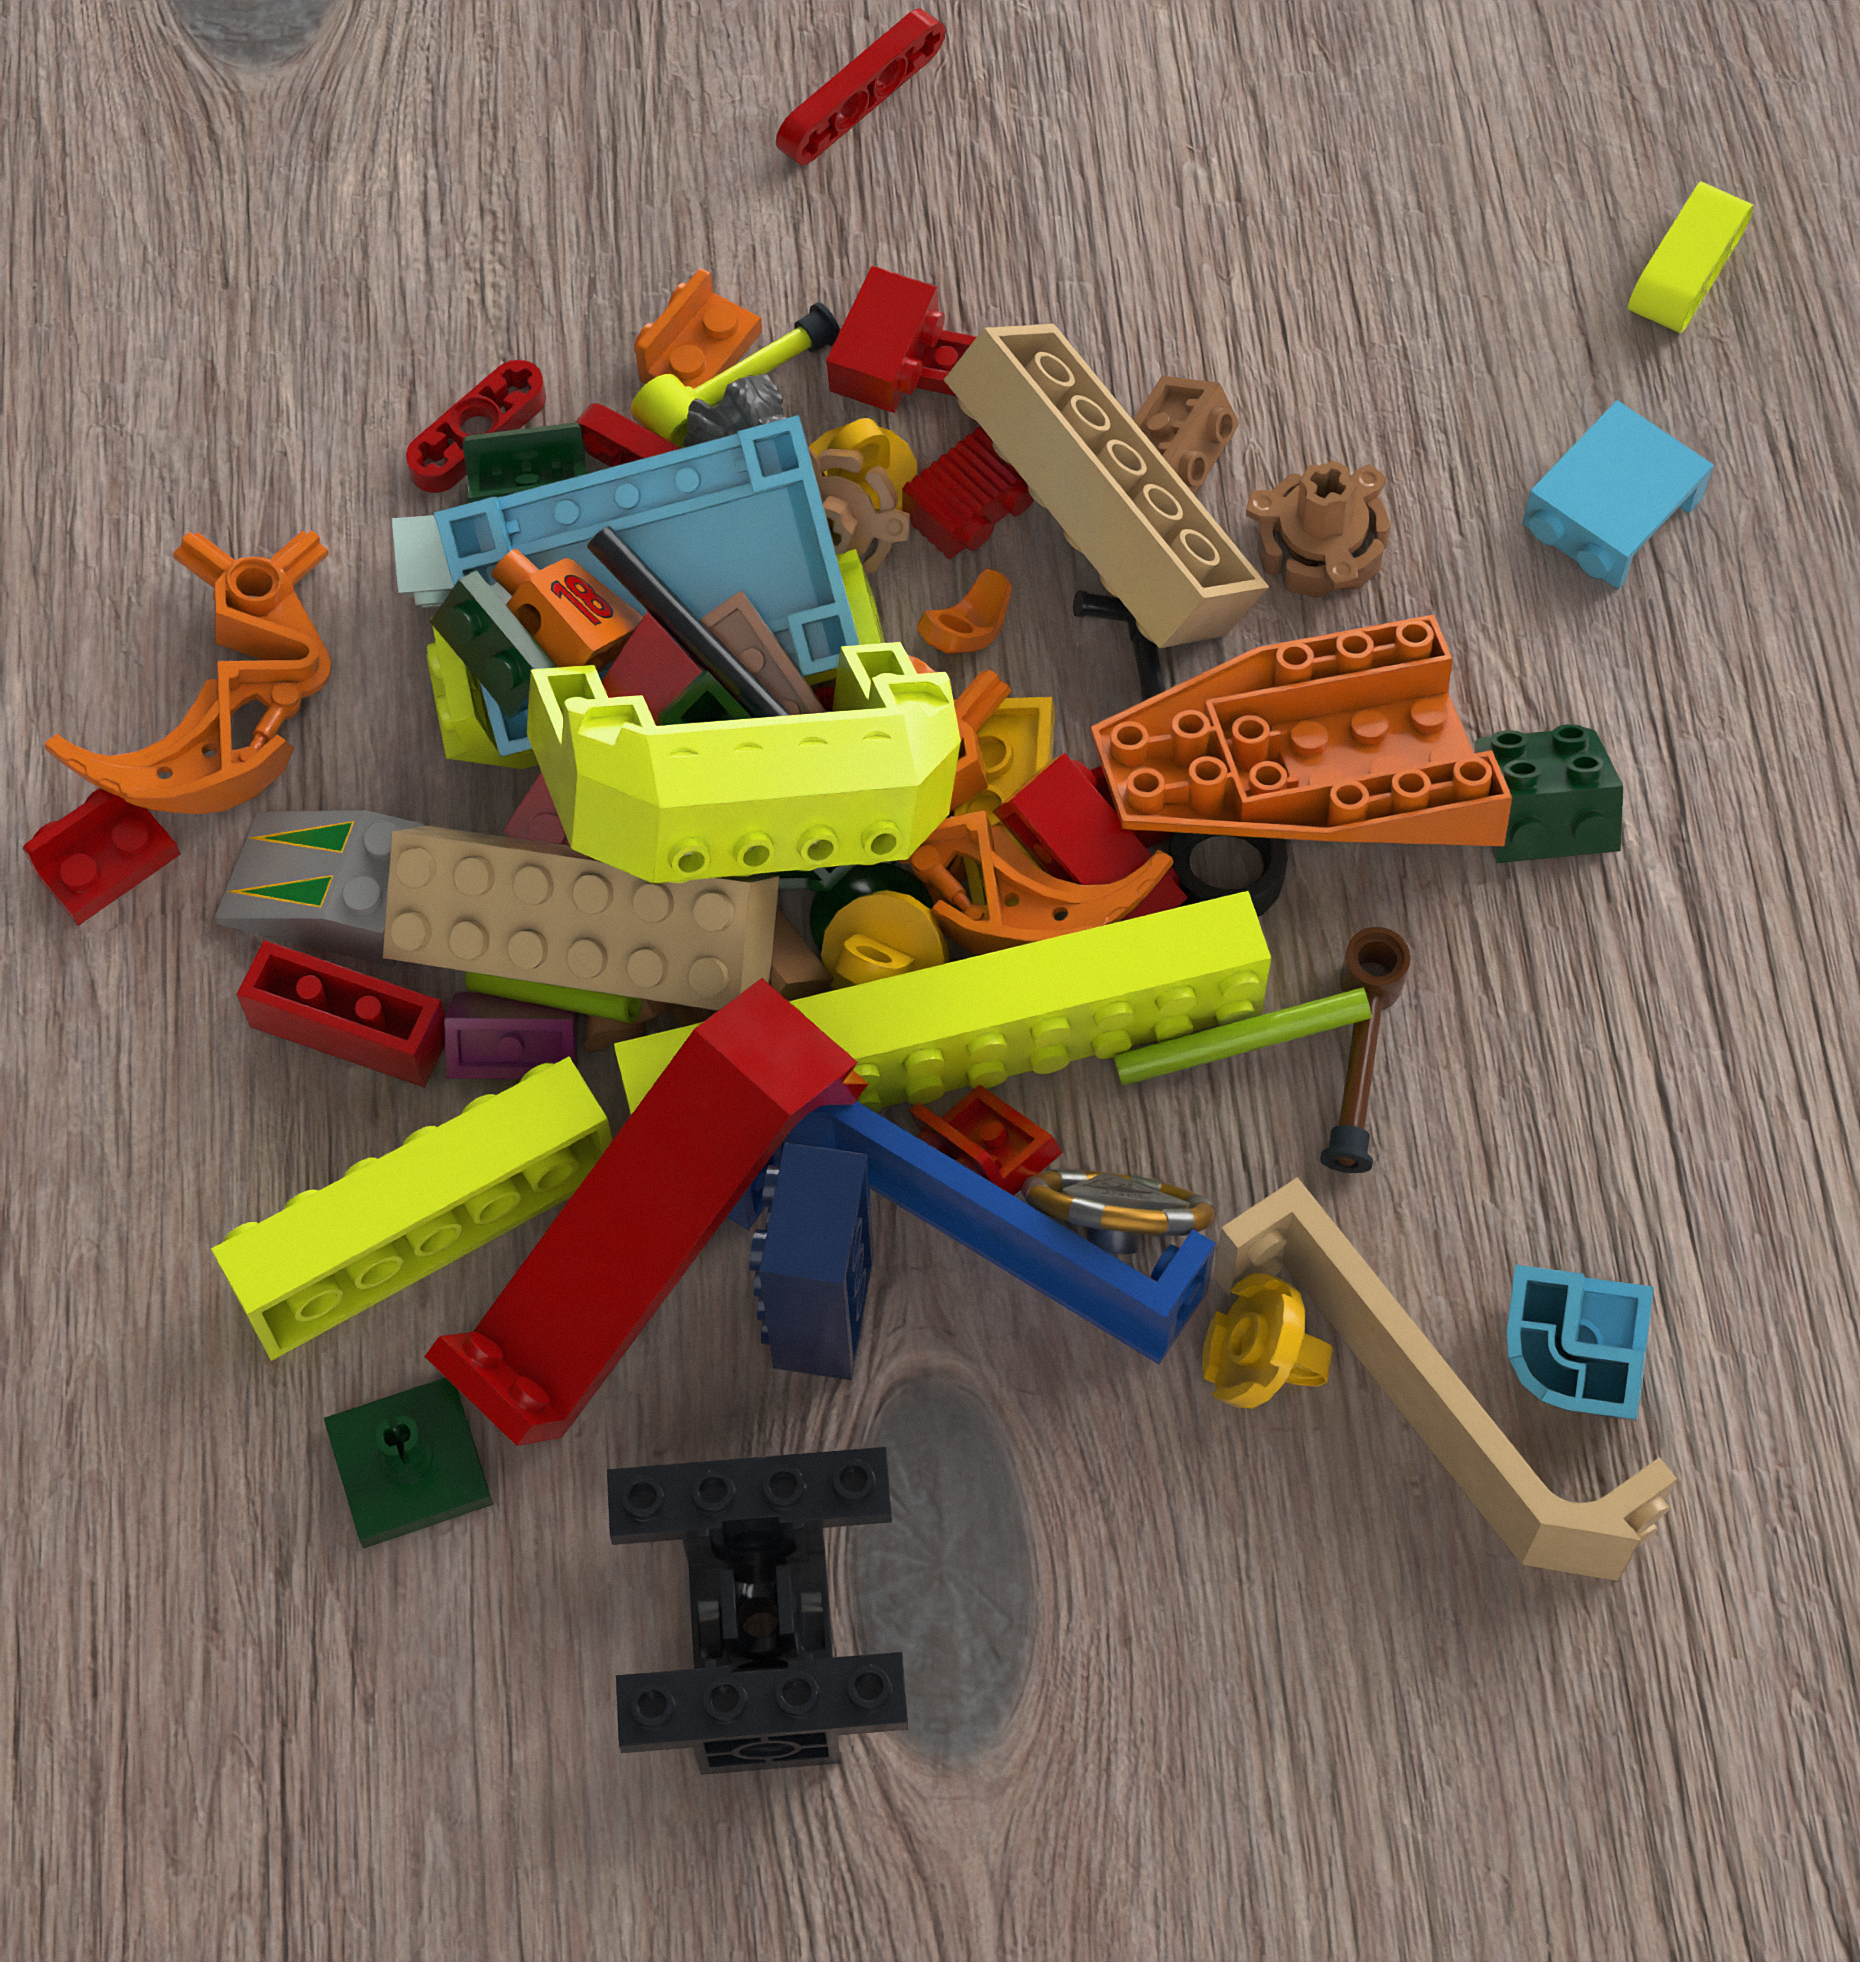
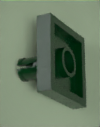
(407, 1462)

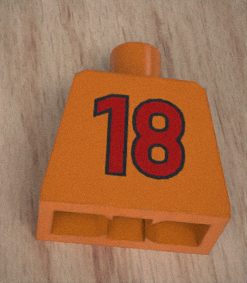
(567, 610)

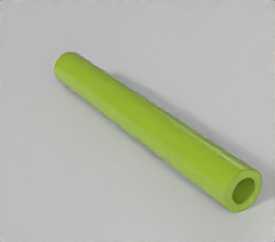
(1243, 1036)

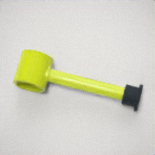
(665, 401)

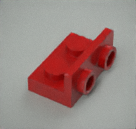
(98, 853)

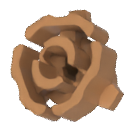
(852, 508)
(1322, 520)

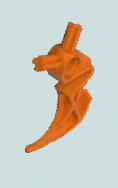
(290, 668)
(1004, 866)

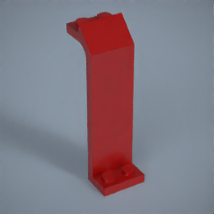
(645, 1213)

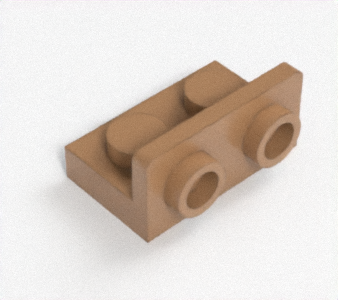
(1188, 425)

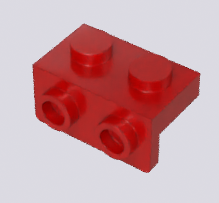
(988, 1139)

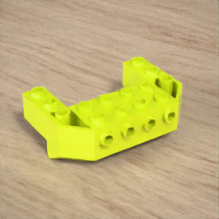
(750, 790)

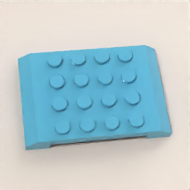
(702, 519)

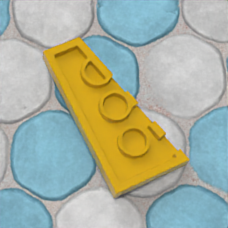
(1014, 748)

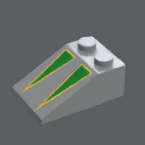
(315, 880)

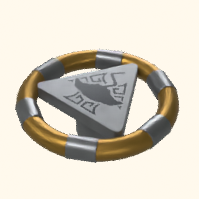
(1118, 1206)

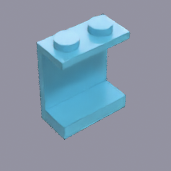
(1614, 492)

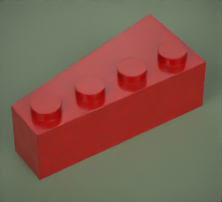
(647, 666)

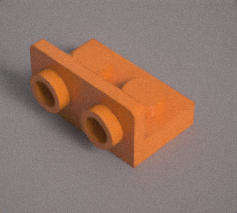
(695, 335)

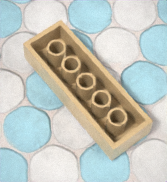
(1105, 484)
(574, 920)

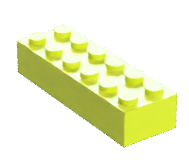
(415, 1207)

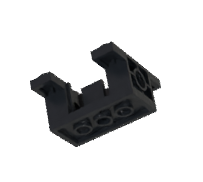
(751, 1550)

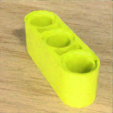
(1690, 257)

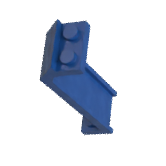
(1009, 1231)

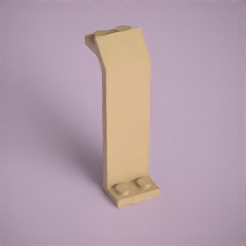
(1527, 1516)

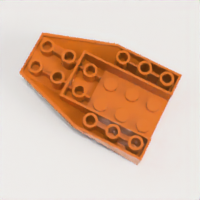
(1311, 744)

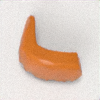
(972, 621)

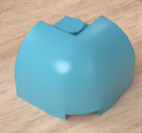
(1579, 1340)

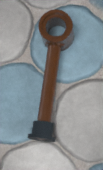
(1380, 945)

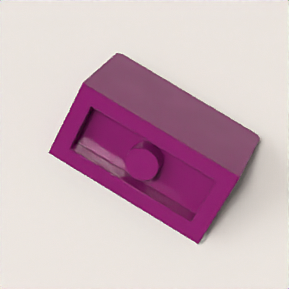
(505, 1036)

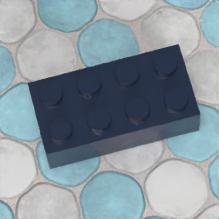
(814, 1259)

